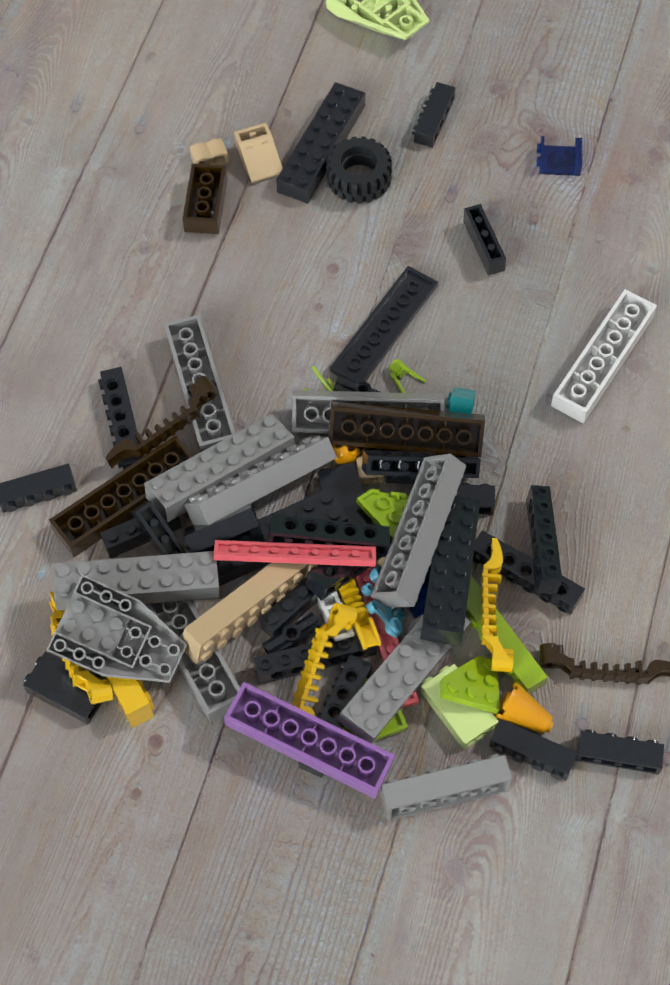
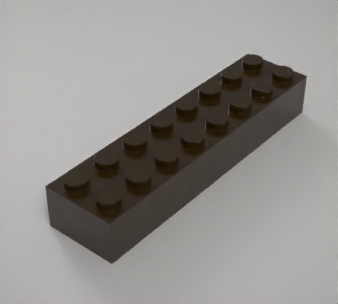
(406, 429)
(114, 500)

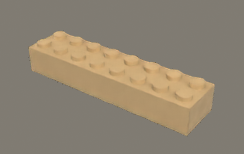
(241, 608)

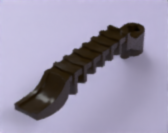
(202, 391)
(553, 657)

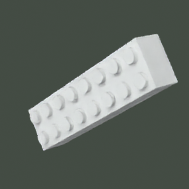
(603, 356)

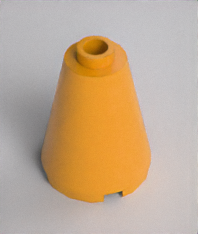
(524, 711)

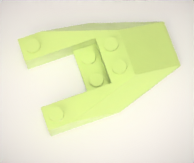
(387, 17)

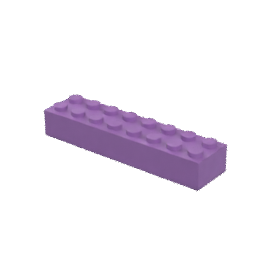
(309, 740)

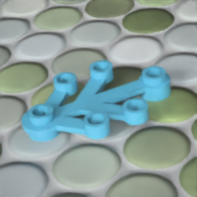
(392, 625)

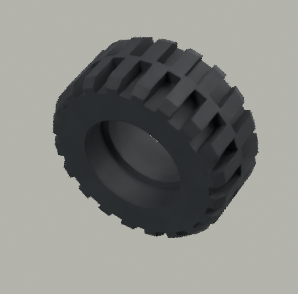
(359, 152)

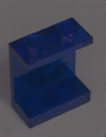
(559, 159)

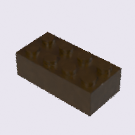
(205, 199)

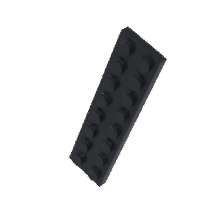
(384, 325)

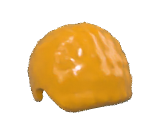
(345, 454)

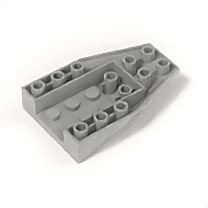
(115, 635)

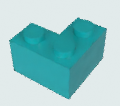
(461, 400)

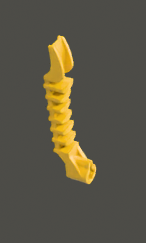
(340, 618)
(364, 625)
(501, 658)
(97, 690)

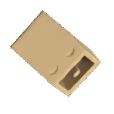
(258, 152)

